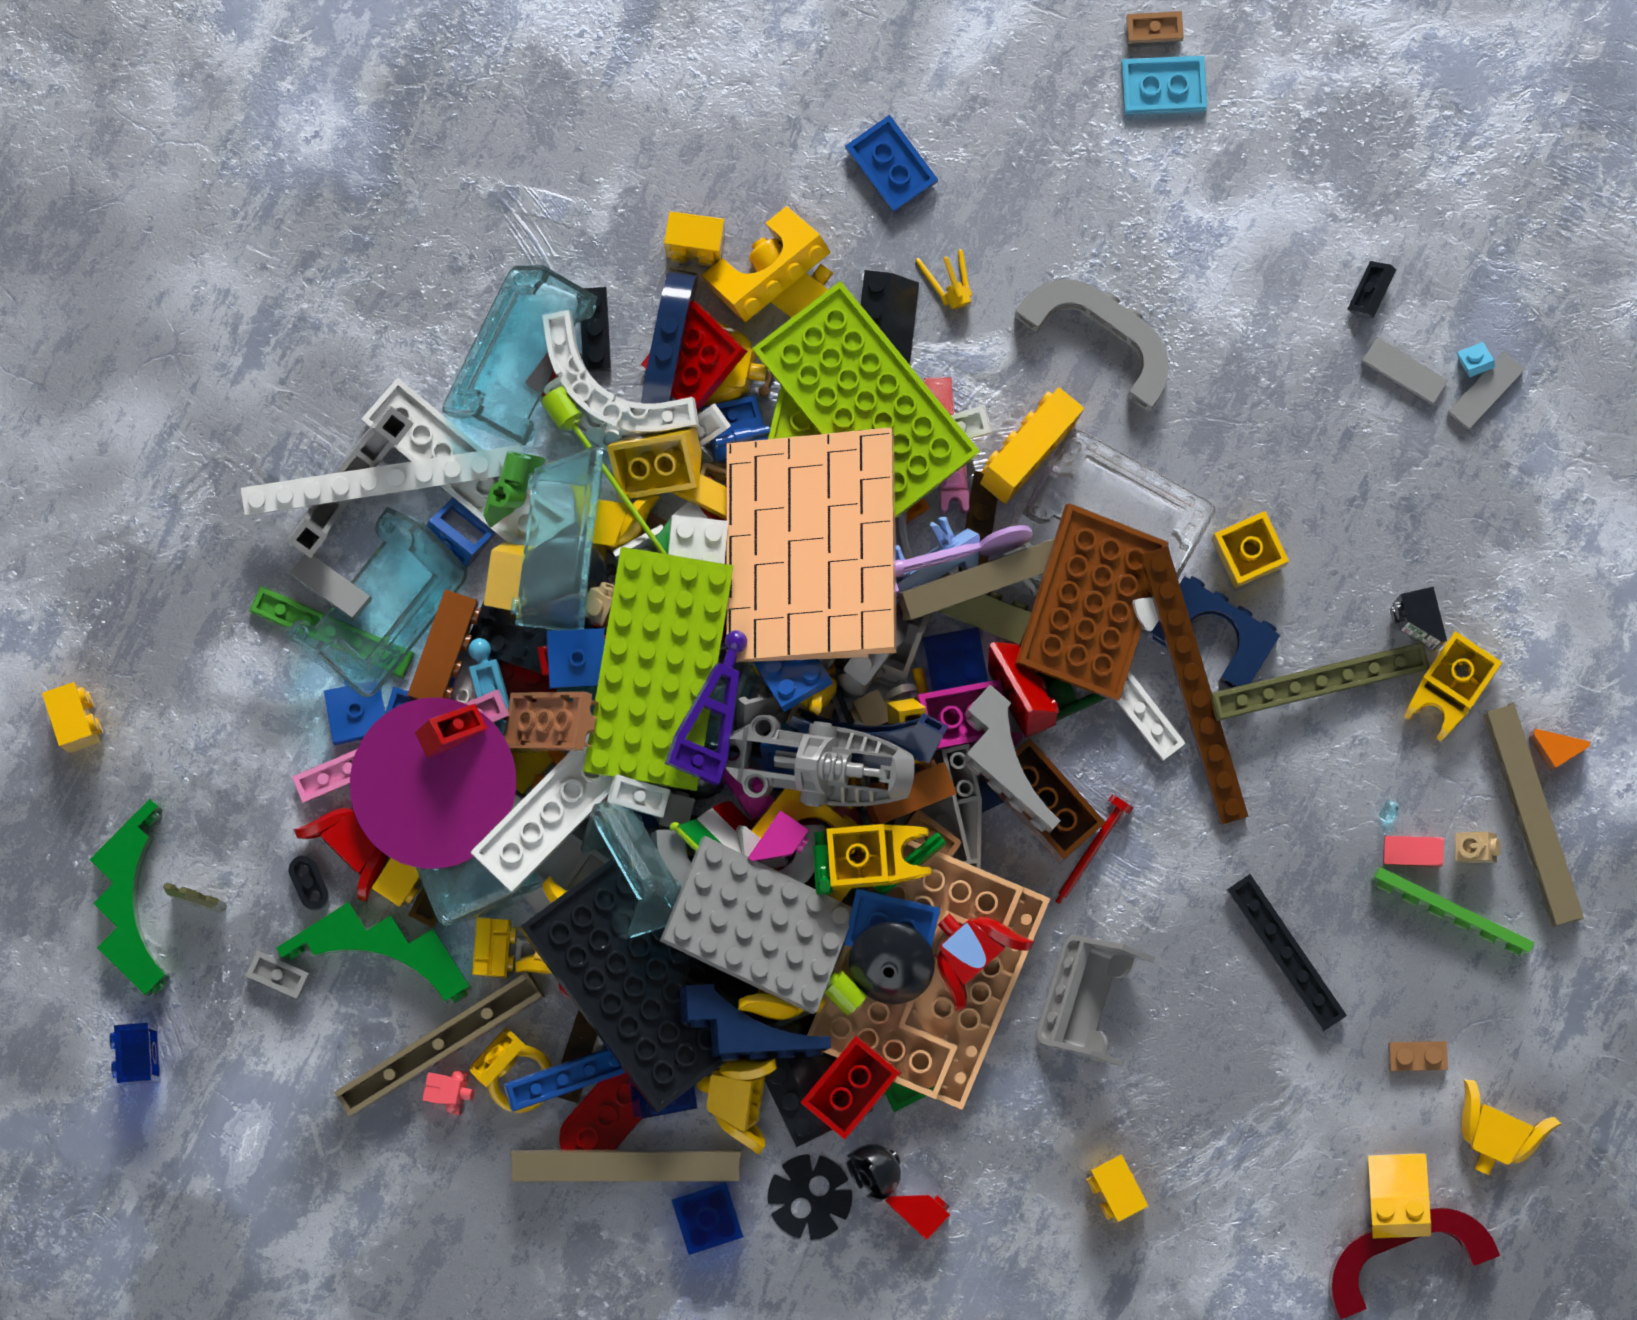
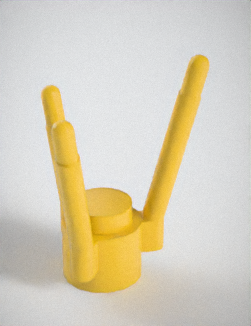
(957, 295)

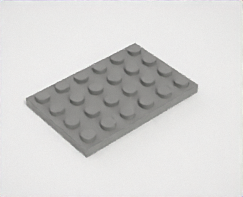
(758, 925)

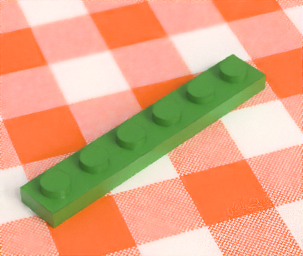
(1462, 917)

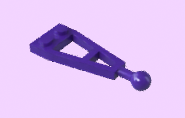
(695, 758)

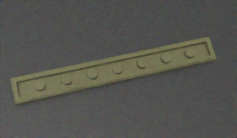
(1319, 681)

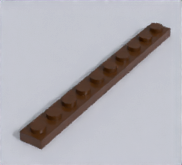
(1193, 685)

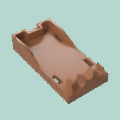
(549, 721)

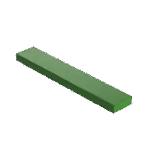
(286, 612)

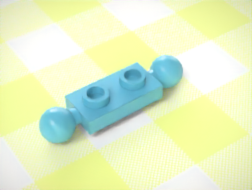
(487, 674)

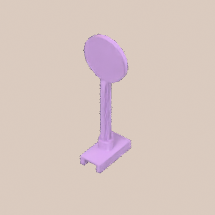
(994, 544)

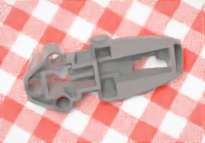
(822, 764)

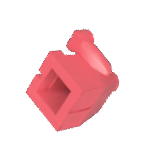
(448, 1090)

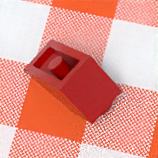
(450, 730)
(920, 1212)

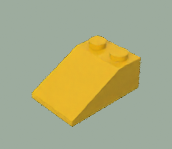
(1399, 1196)

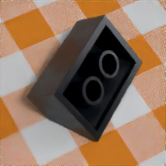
(892, 306)

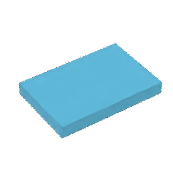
(1164, 85)

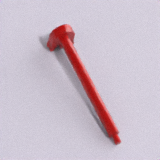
(1120, 807)

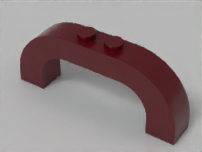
(1345, 1270)

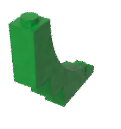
(122, 863)
(347, 933)

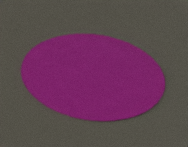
(433, 806)

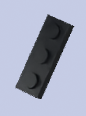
(596, 335)

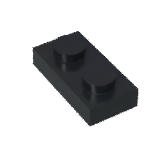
(1371, 289)

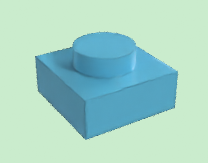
(1476, 359)

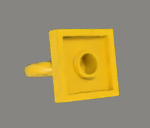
(499, 1059)

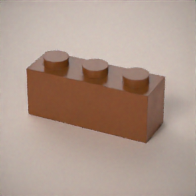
(928, 787)

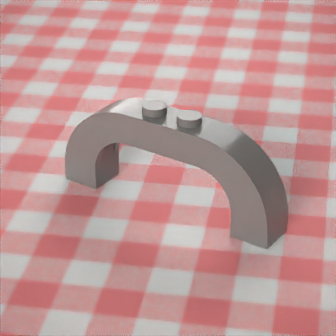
(1106, 311)
(367, 453)
(674, 854)

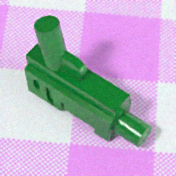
(821, 864)

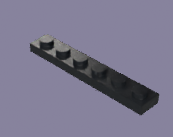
(1286, 953)

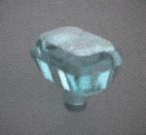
(1389, 811)

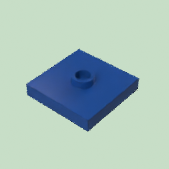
(574, 657)
(351, 713)

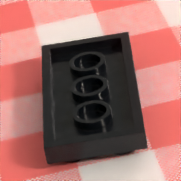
(508, 641)

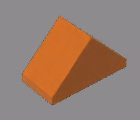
(1556, 748)

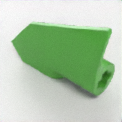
(512, 486)

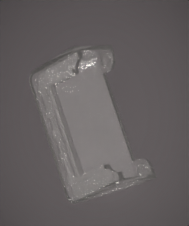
(1123, 490)

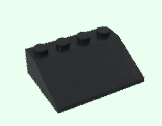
(793, 1082)

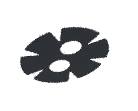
(819, 1219)

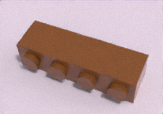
(444, 647)

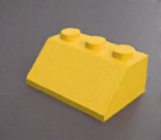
(656, 462)

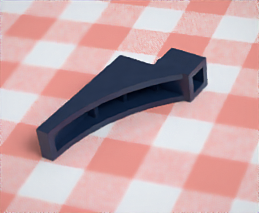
(917, 736)
(737, 1033)

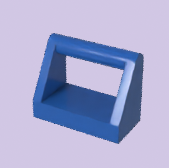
(456, 542)

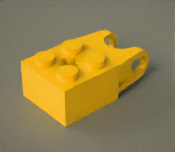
(1449, 692)
(883, 853)

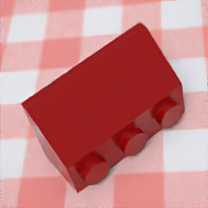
(1022, 688)
(851, 1087)

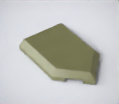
(194, 898)

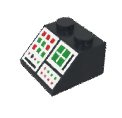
(1420, 617)

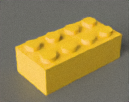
(1031, 444)

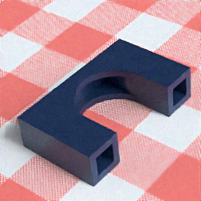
(1253, 637)

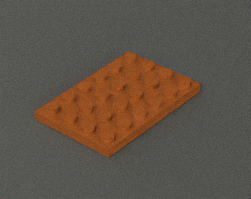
(1084, 608)

